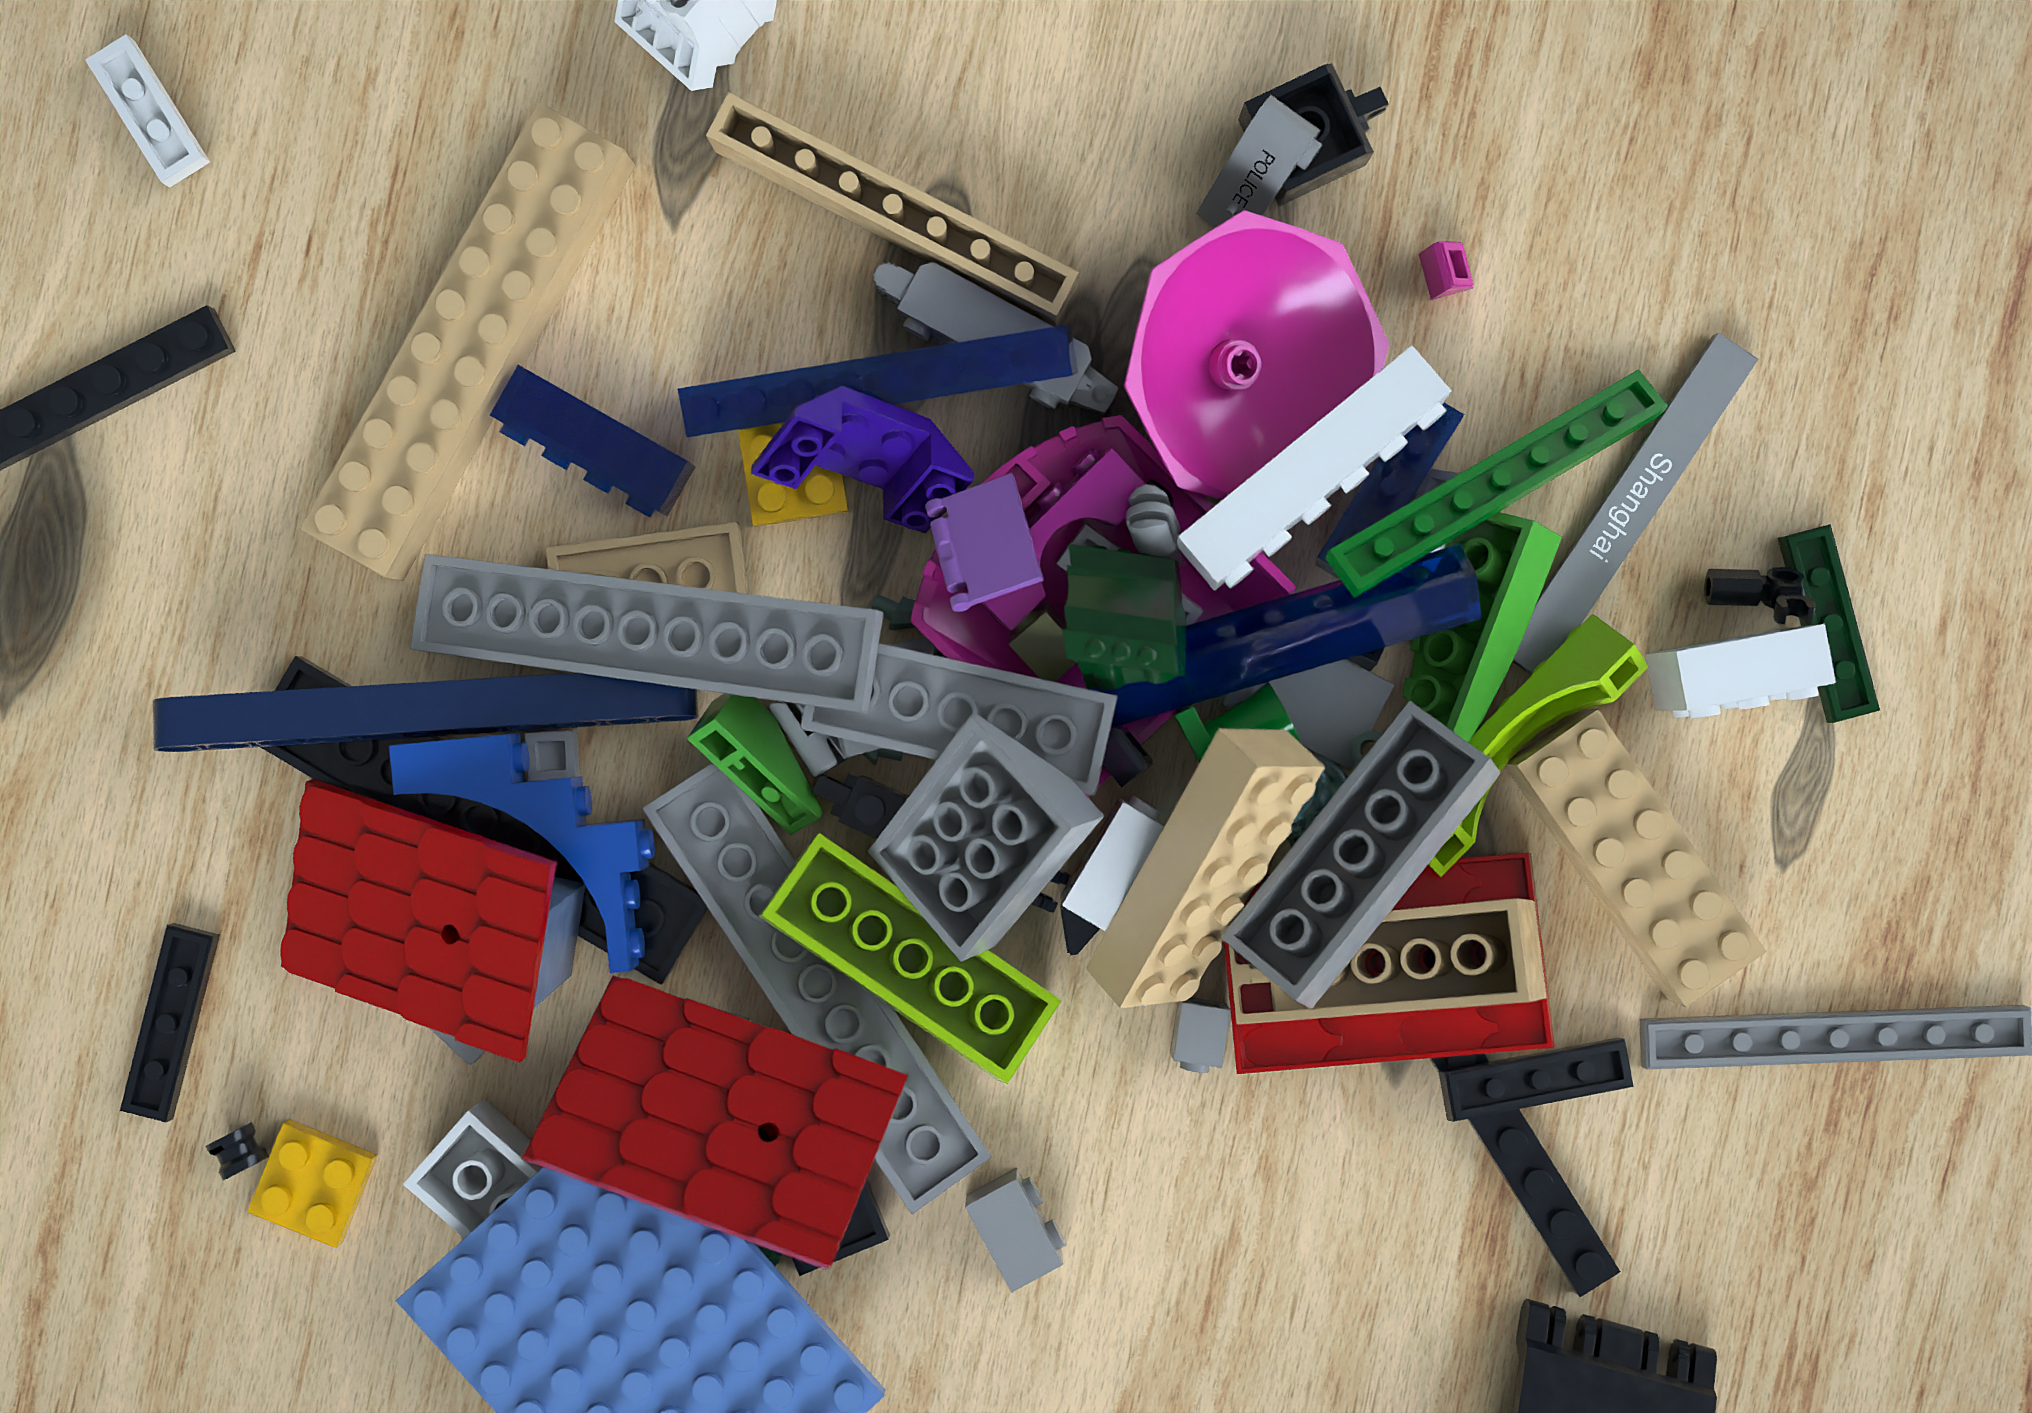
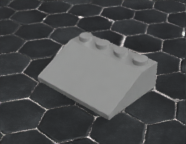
(983, 836)

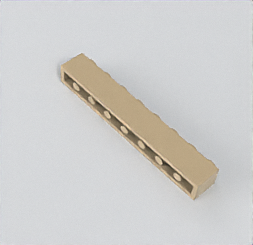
(892, 209)

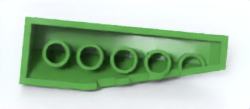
(1464, 665)

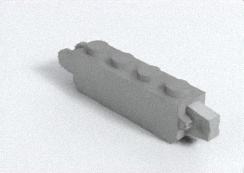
(960, 311)

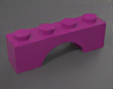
(1095, 492)

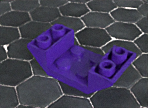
(870, 444)

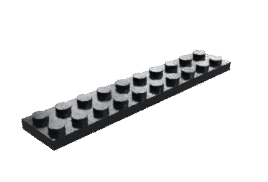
(667, 907)

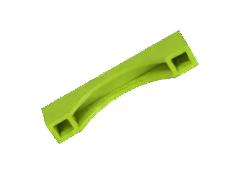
(1582, 673)

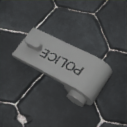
(1261, 163)

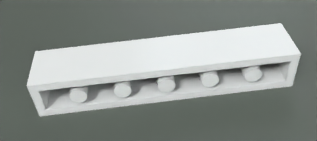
(1314, 468)

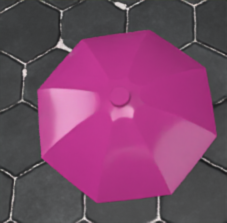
(1248, 348)

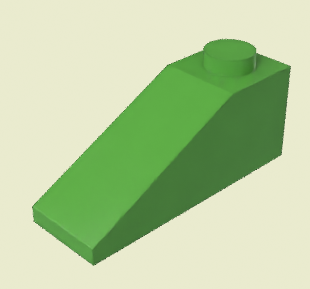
(755, 755)

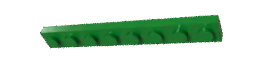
(1495, 483)

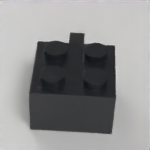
(1342, 125)

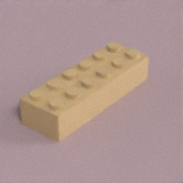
(1634, 857)
(1204, 866)

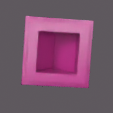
(1446, 269)

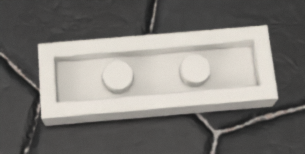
(147, 111)

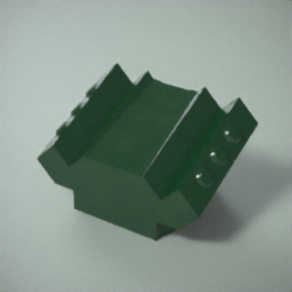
(1124, 617)

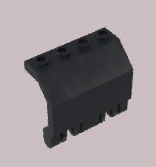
(1607, 1369)

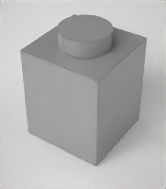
(1200, 1034)

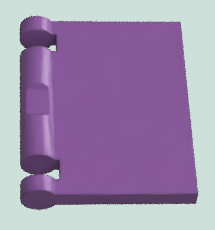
(984, 542)

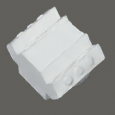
(693, 34)

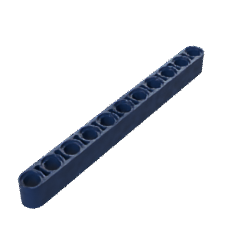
(412, 711)

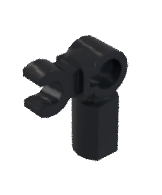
(1777, 589)

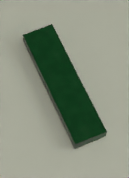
(1817, 558)

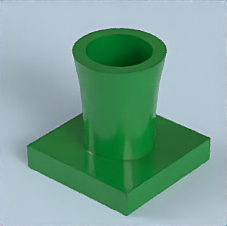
(1257, 712)

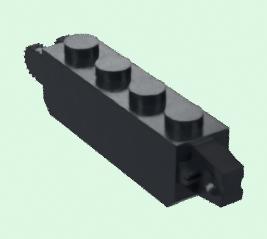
(872, 805)

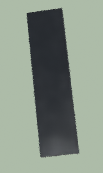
(169, 1022)
(1535, 1079)

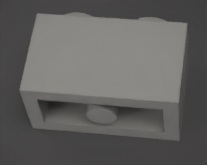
(1015, 1228)

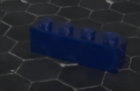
(592, 441)
(1393, 482)

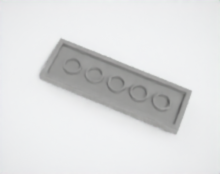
(927, 699)

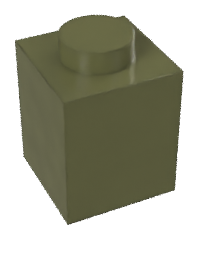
(1041, 643)

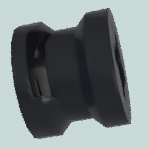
(237, 1151)

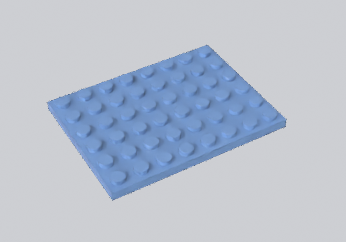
(627, 1310)

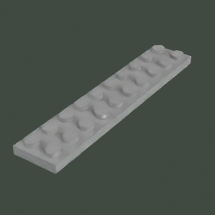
(649, 632)
(736, 869)

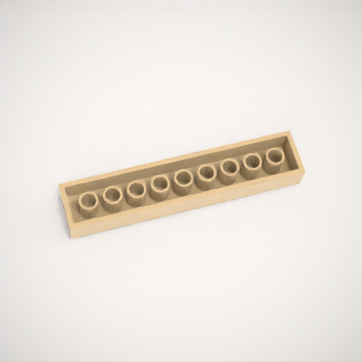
(469, 343)

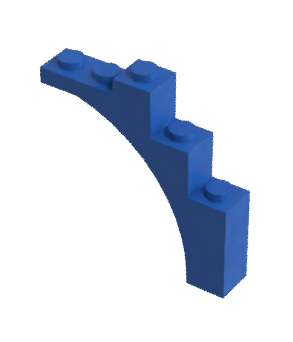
(493, 774)

